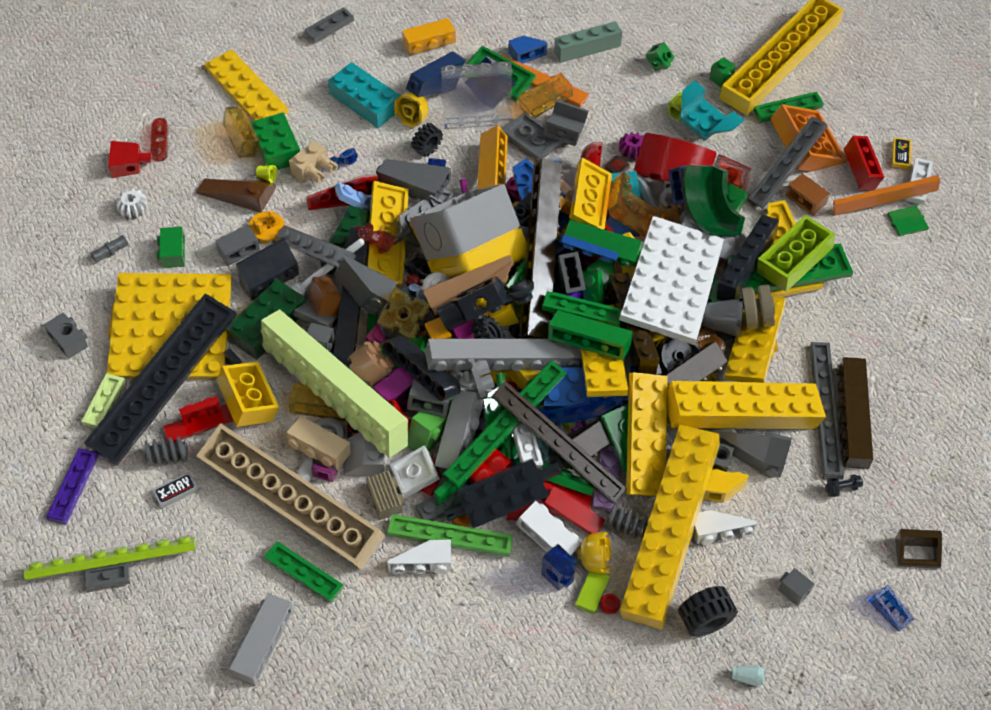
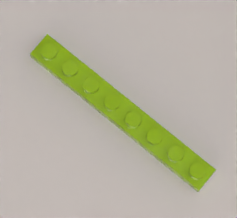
(103, 558)

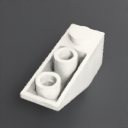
(717, 526)
(427, 557)

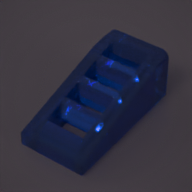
(881, 607)

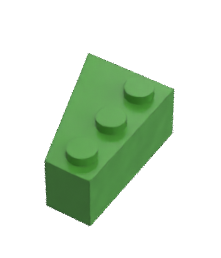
(426, 430)

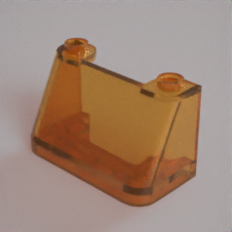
(634, 211)

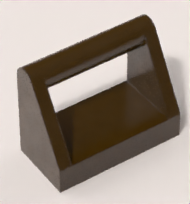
(922, 538)

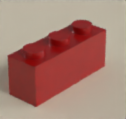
(863, 163)

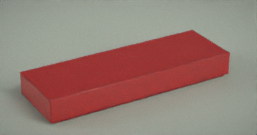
(573, 511)

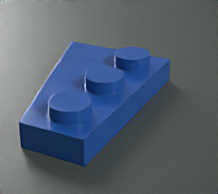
(587, 248)

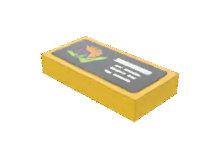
(901, 153)

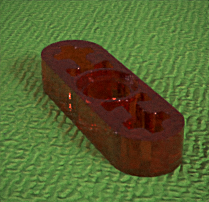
(155, 133)

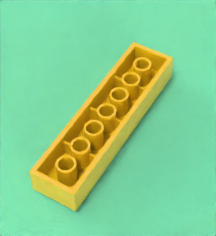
(744, 405)

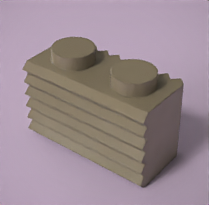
(384, 494)

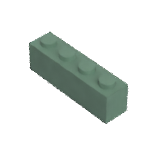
(587, 42)

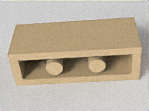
(318, 443)

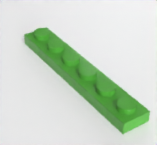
(460, 536)

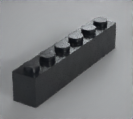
(747, 257)

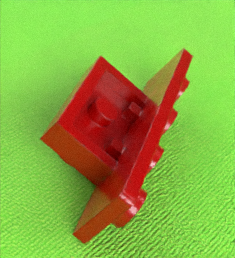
(198, 418)

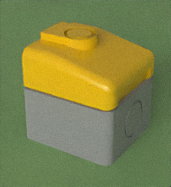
(470, 231)

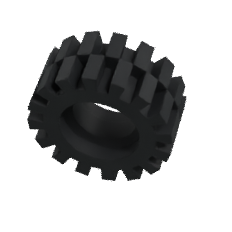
(427, 139)
(487, 329)

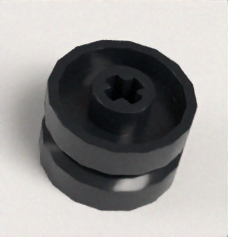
(673, 351)

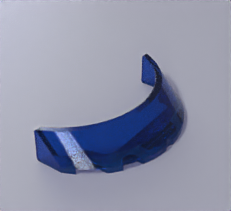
(584, 411)

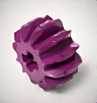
(630, 145)

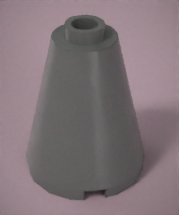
(724, 316)

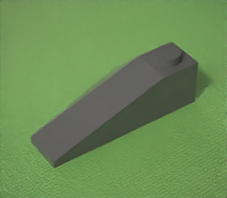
(762, 452)

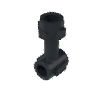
(834, 486)

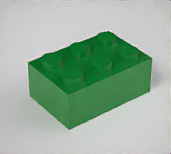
(276, 140)

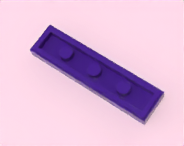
(72, 486)

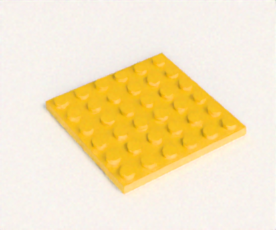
(150, 310)

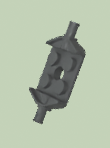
(403, 220)

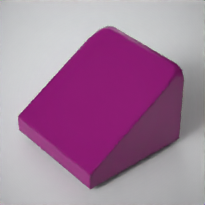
(324, 473)

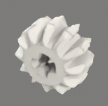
(131, 203)

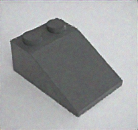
(365, 285)

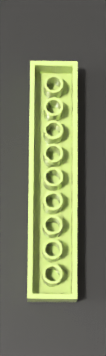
(335, 384)

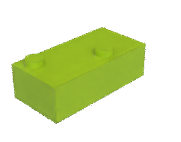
(795, 253)

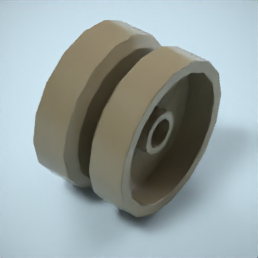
(760, 306)

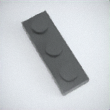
(329, 25)

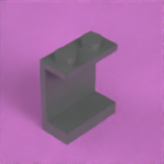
(566, 123)

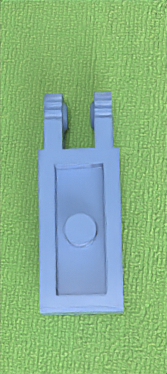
(353, 197)

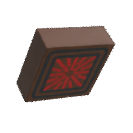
(617, 165)

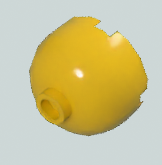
(411, 109)
(595, 552)

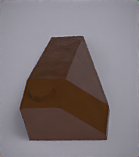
(242, 193)

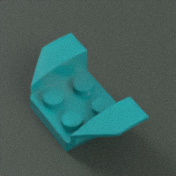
(702, 116)

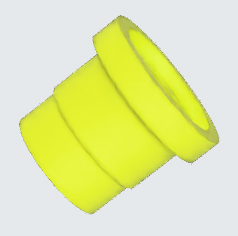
(267, 173)

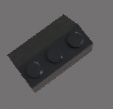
(266, 266)

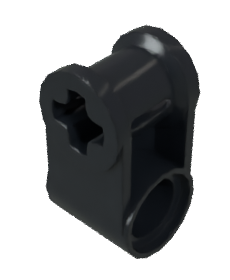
(418, 266)

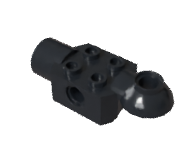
(466, 307)

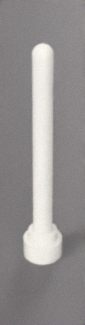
(301, 287)

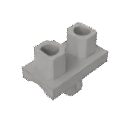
(478, 369)

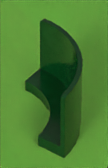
(707, 200)

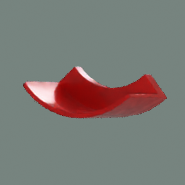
(662, 153)

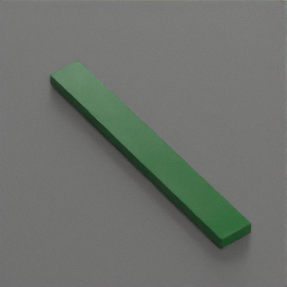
(501, 427)

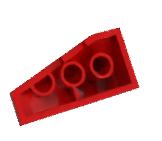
(328, 197)

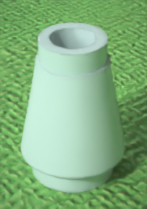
(749, 674)

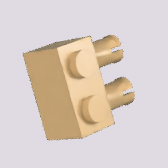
(309, 162)

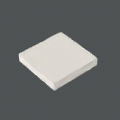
(414, 471)

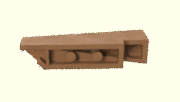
(448, 289)

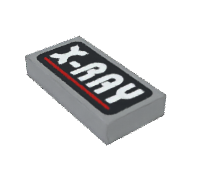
(175, 490)

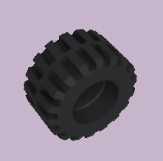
(707, 611)

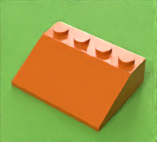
(824, 153)

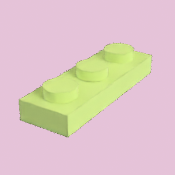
(103, 400)

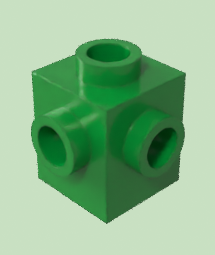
(660, 56)

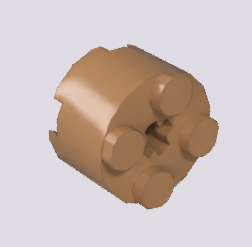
(370, 363)

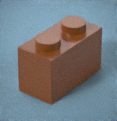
(807, 194)
(324, 296)

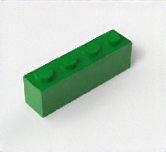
(627, 247)
(590, 335)

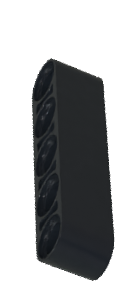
(414, 362)

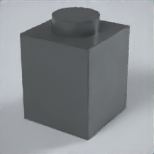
(795, 586)

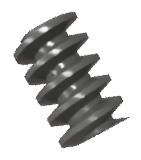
(166, 450)
(627, 521)

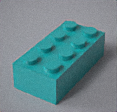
(363, 94)

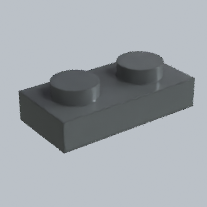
(107, 576)

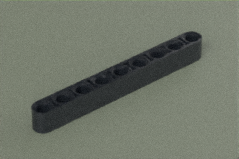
(349, 310)

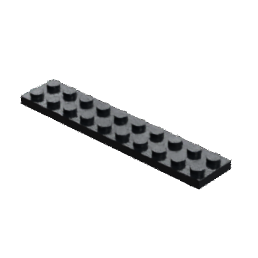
(160, 379)

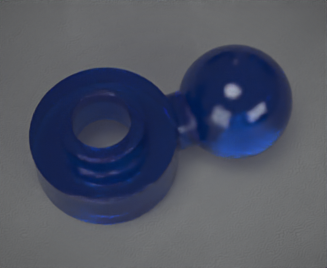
(346, 157)

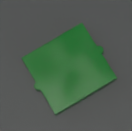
(908, 220)

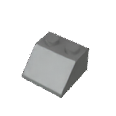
(364, 458)

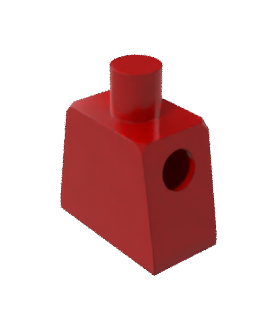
(126, 158)

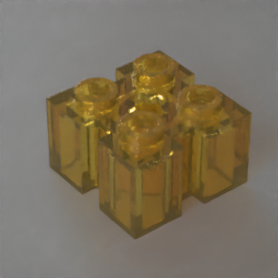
(399, 303)

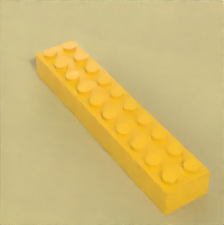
(780, 55)
(670, 527)

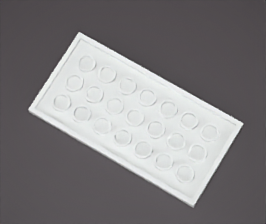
(672, 280)

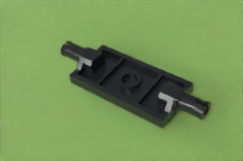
(502, 492)

